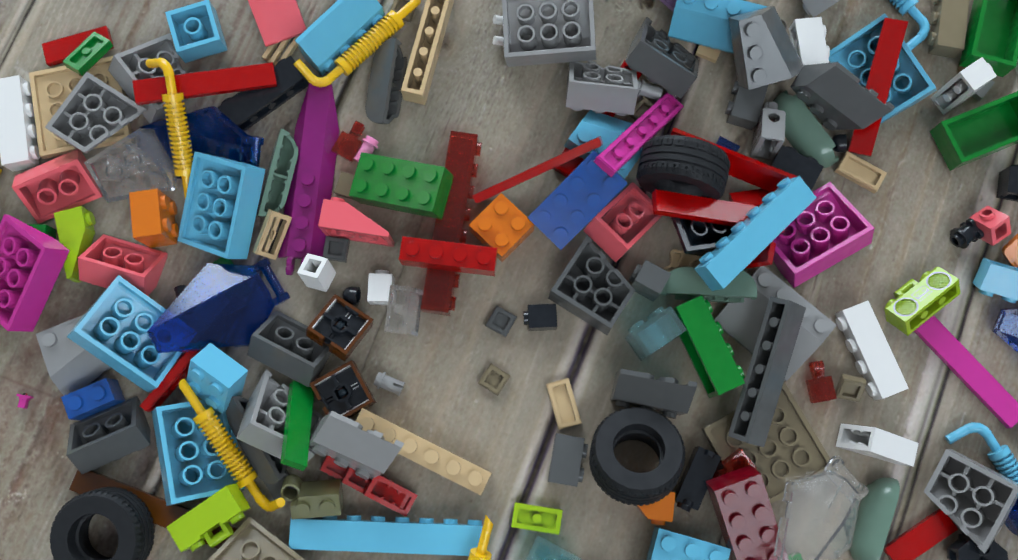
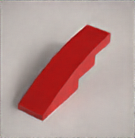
(378, 489)

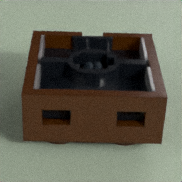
(339, 327)
(343, 390)

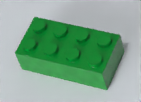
(992, 35)
(978, 132)
(401, 185)
(707, 348)

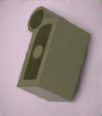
(313, 497)

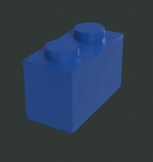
(93, 399)

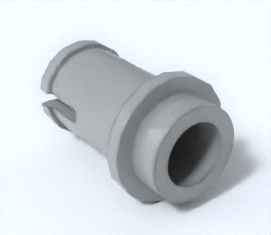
(649, 91)
(388, 383)

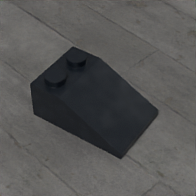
(698, 236)

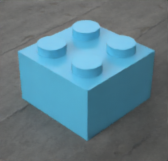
(196, 31)
(216, 377)

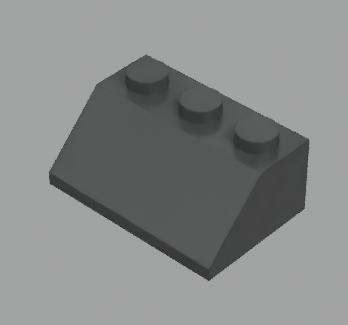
(287, 349)
(108, 436)

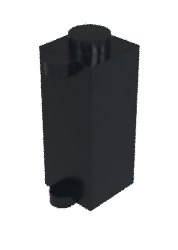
(692, 483)

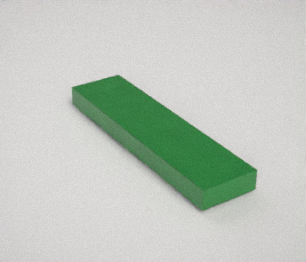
(297, 426)

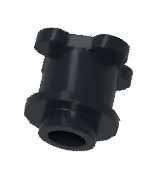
(965, 234)

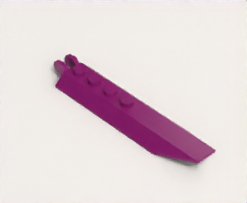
(312, 177)

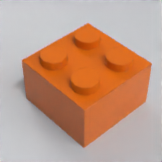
(153, 218)
(501, 226)

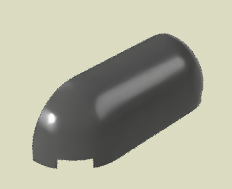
(385, 82)
(263, 463)

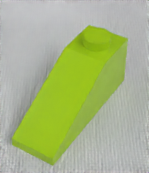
(76, 233)

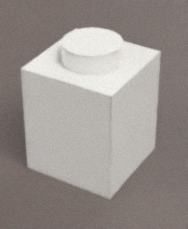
(316, 272)
(379, 287)

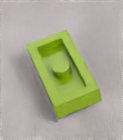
(537, 518)

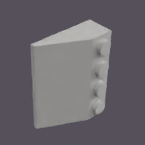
(548, 31)
(745, 319)

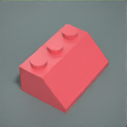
(56, 186)
(116, 257)

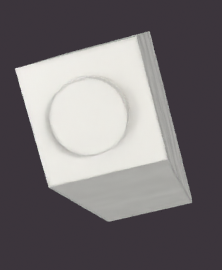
(877, 444)

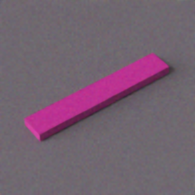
(638, 134)
(969, 371)

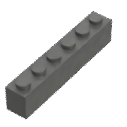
(767, 371)

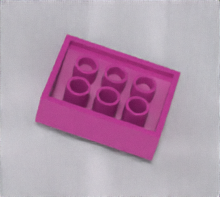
(821, 236)
(27, 272)

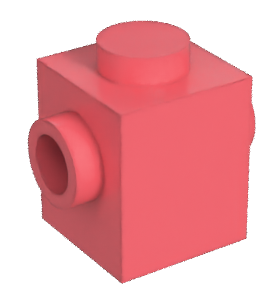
(993, 224)

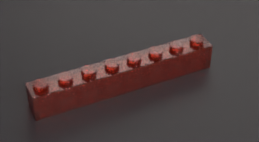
(461, 163)

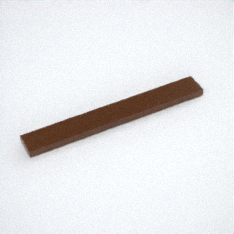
(161, 514)

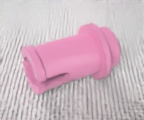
(368, 146)

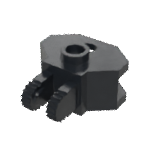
(966, 549)

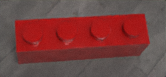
(448, 256)

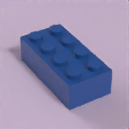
(576, 201)

